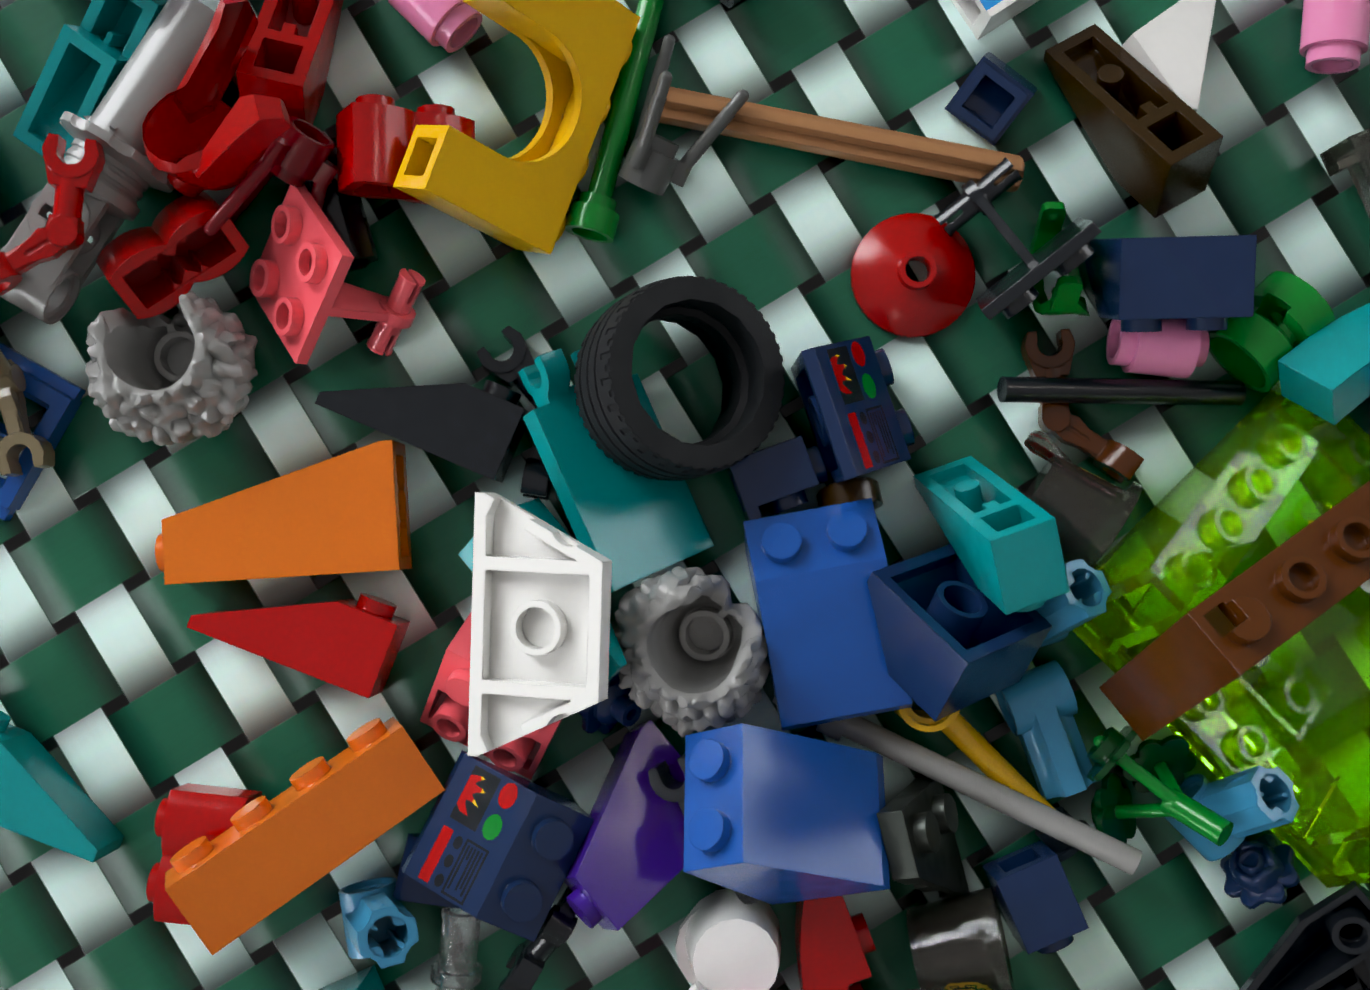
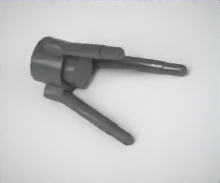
(651, 157)

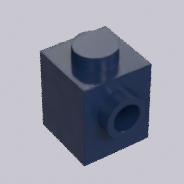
(1036, 898)

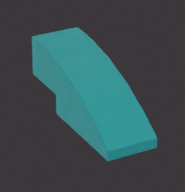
(84, 66)
(1330, 367)

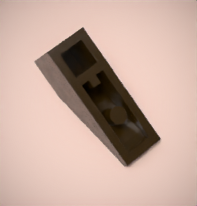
(1136, 123)

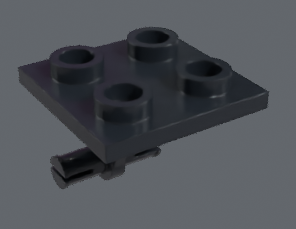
(1060, 253)

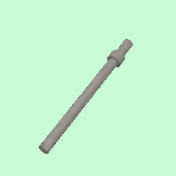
(986, 791)

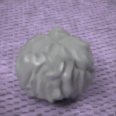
(169, 375)
(691, 650)

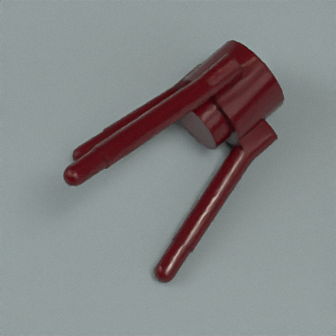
(293, 158)

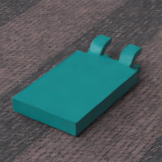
(611, 510)

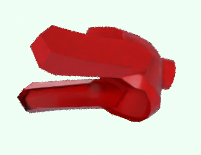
(202, 138)

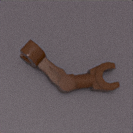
(1055, 418)

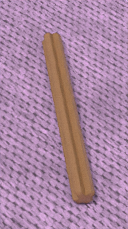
(839, 138)

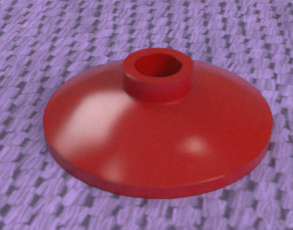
(895, 300)

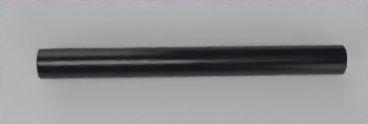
(1120, 391)

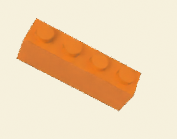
(300, 833)

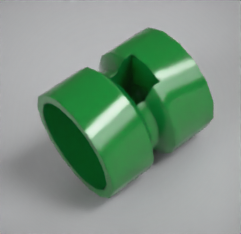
(1283, 317)

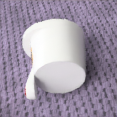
(729, 944)

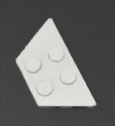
(533, 625)

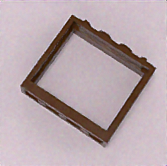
(1246, 618)

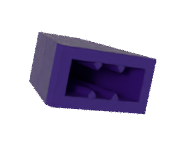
(634, 836)

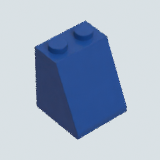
(783, 815)

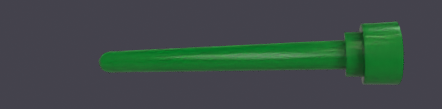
(595, 213)

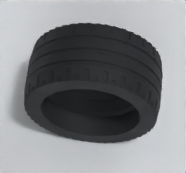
(744, 357)

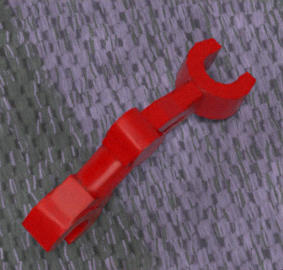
(65, 224)

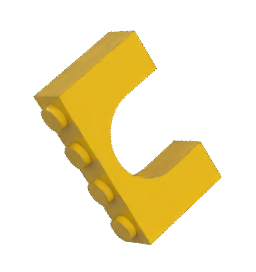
(528, 194)

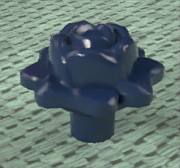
(615, 709)
(1260, 871)

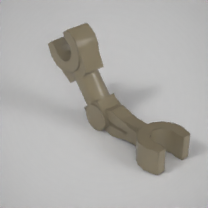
(17, 425)

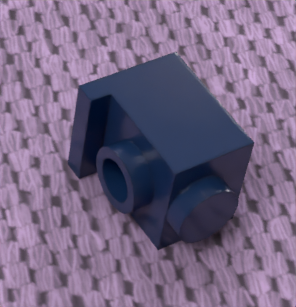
(777, 477)

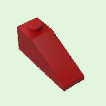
(291, 54)
(330, 640)

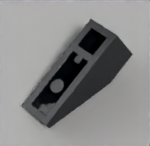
(447, 420)

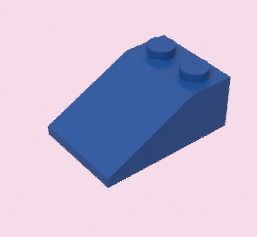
(819, 613)

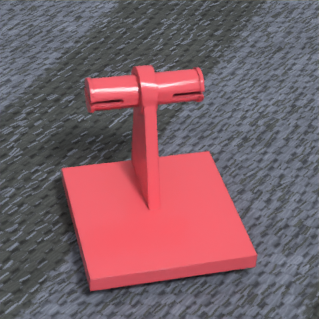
(304, 277)

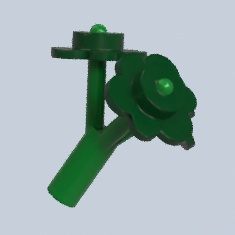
(1155, 768)

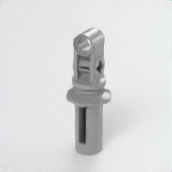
(116, 124)

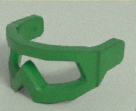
(1067, 291)

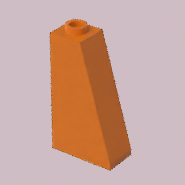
(310, 522)

